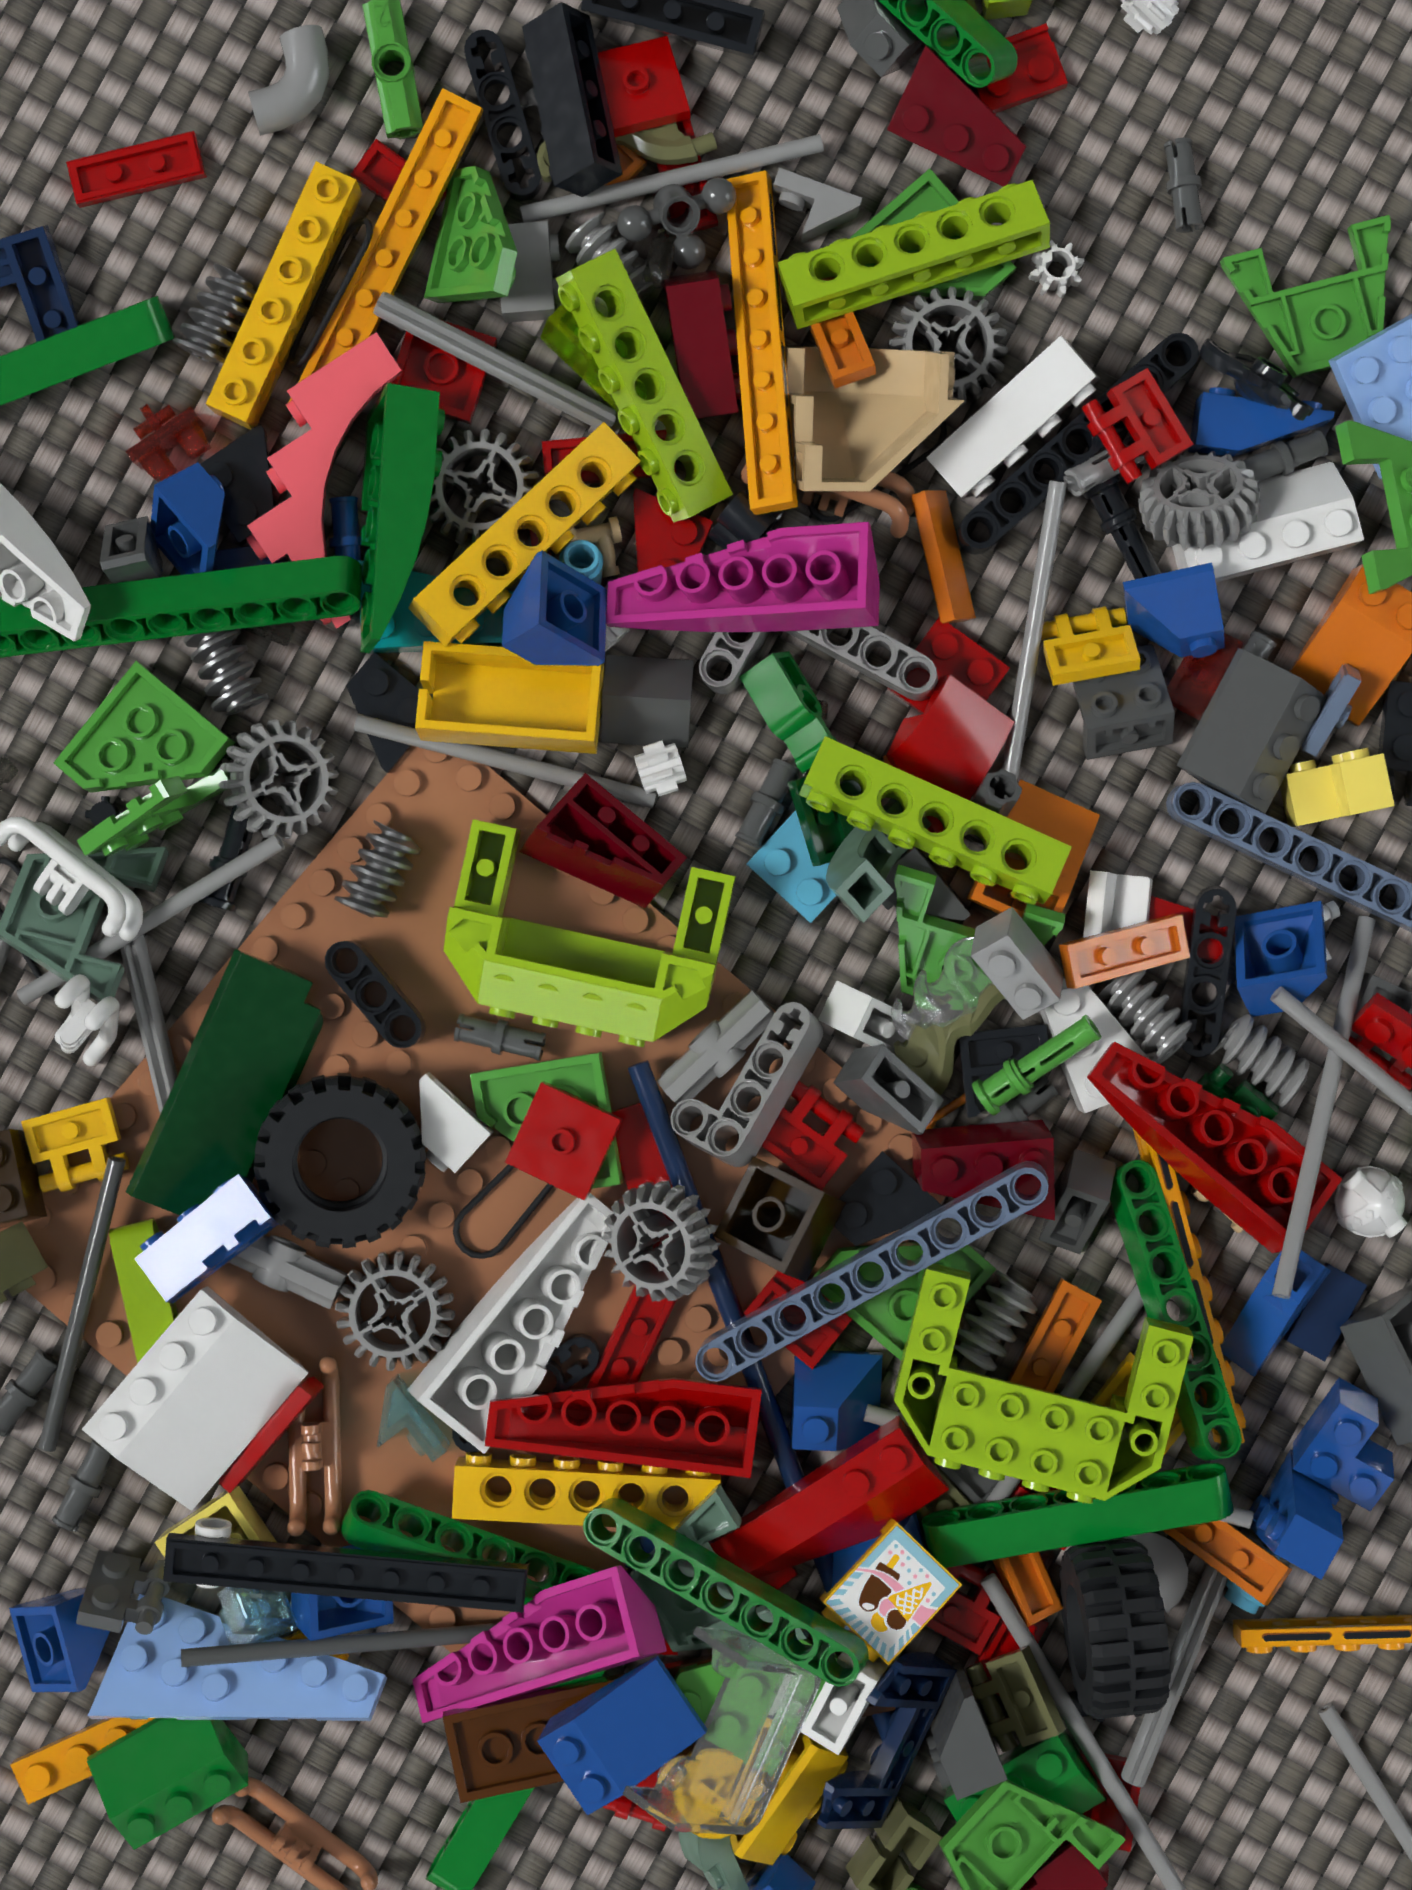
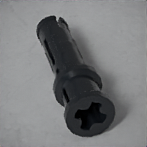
(1119, 521)
(234, 844)

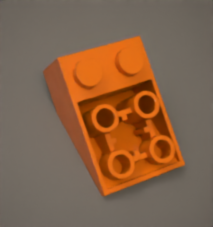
(1054, 818)

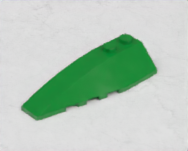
(397, 495)

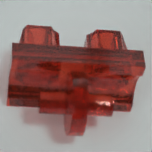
(152, 450)

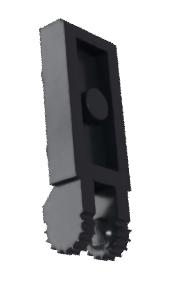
(1397, 734)

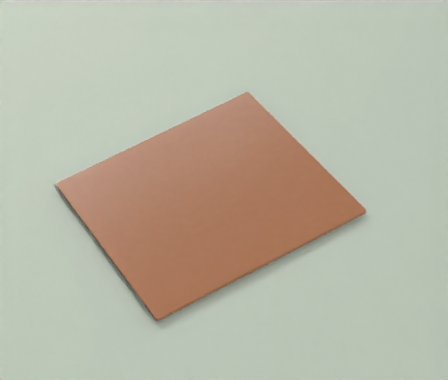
(340, 1159)

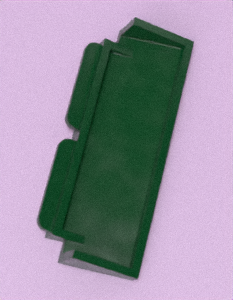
(232, 1077)

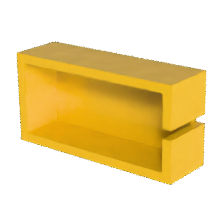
(506, 701)

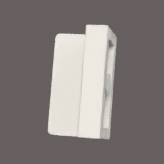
(1116, 901)

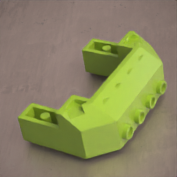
(574, 974)
(1029, 1430)

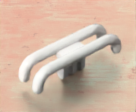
(72, 875)
(85, 1018)

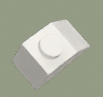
(860, 1016)
(448, 1126)
(841, 1708)

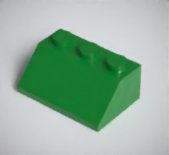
(1047, 1768)
(167, 1774)

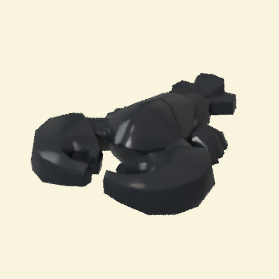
(1255, 379)

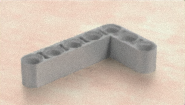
(853, 654)

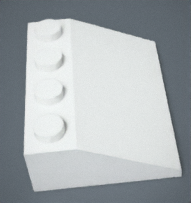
(195, 1399)

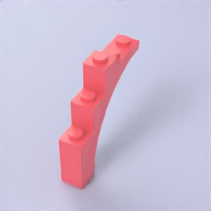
(329, 404)

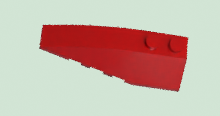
(1223, 1151)
(639, 1423)
(836, 1504)

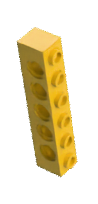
(284, 296)
(599, 453)
(476, 1502)

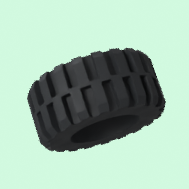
(352, 1219)
(1115, 1628)

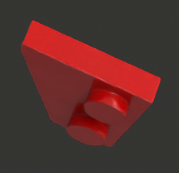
(662, 540)

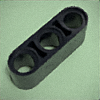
(355, 984)

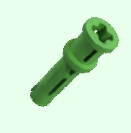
(1020, 1074)

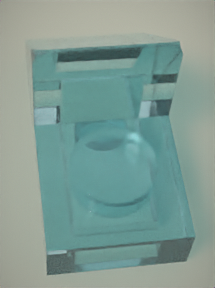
(403, 1411)
(255, 1615)

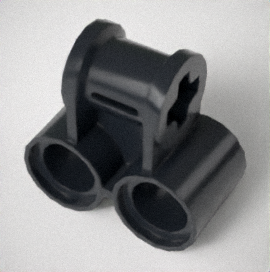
(740, 523)

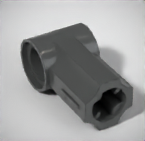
(997, 793)

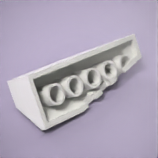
(36, 572)
(516, 1325)

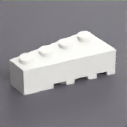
(1013, 417)

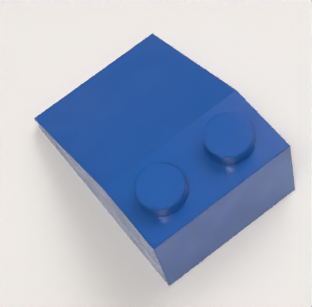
(620, 1734)

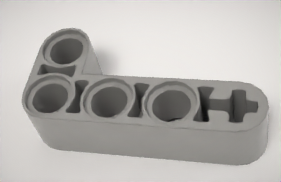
(753, 1082)

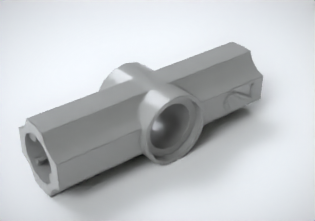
(716, 1048)
(288, 1268)

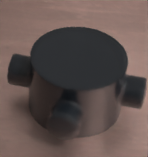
(101, 811)

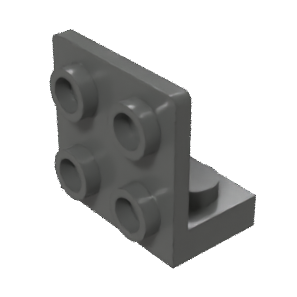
(1126, 709)

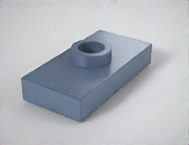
(1334, 710)

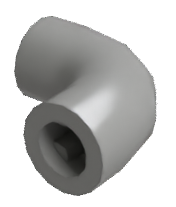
(302, 83)

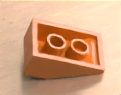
(1363, 632)

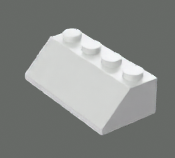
(1296, 520)

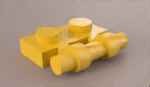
(1092, 653)
(68, 1132)

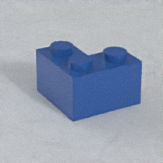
(1337, 1446)

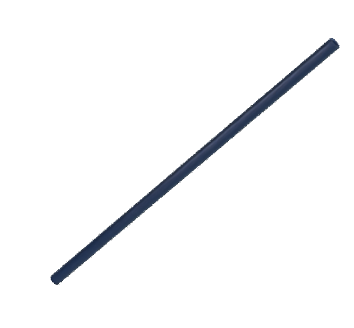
(730, 1308)

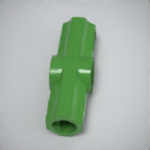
(399, 92)

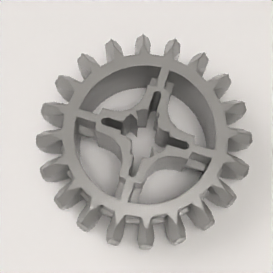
(933, 333)
(488, 468)
(1199, 500)
(288, 794)
(639, 1226)
(404, 1328)

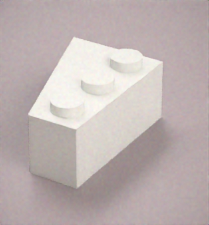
(1067, 1011)

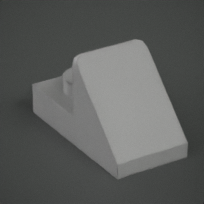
(828, 205)

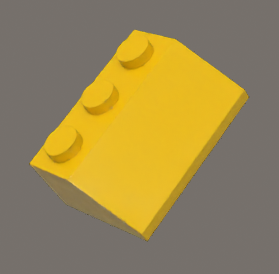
(794, 1799)

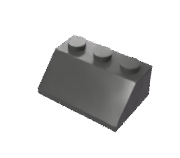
(1251, 730)
(1383, 1350)
(961, 1742)

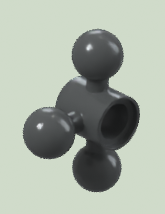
(636, 222)

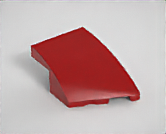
(951, 741)

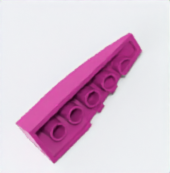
(771, 584)
(556, 1639)

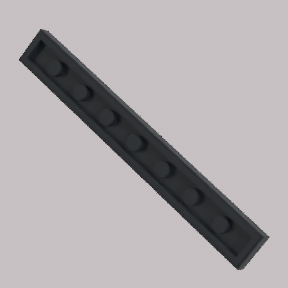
(345, 1572)

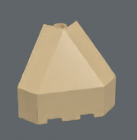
(865, 428)

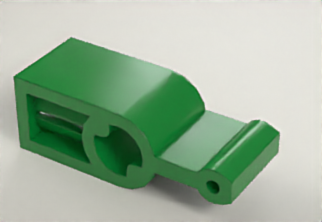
(788, 706)

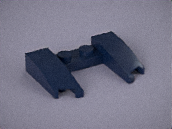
(36, 269)
(916, 1689)

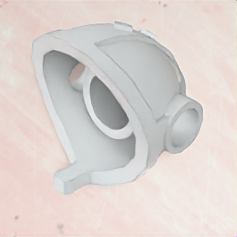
(1370, 1202)

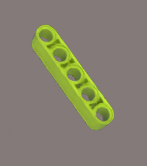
(144, 1306)

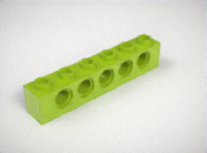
(900, 273)
(648, 362)
(1042, 854)

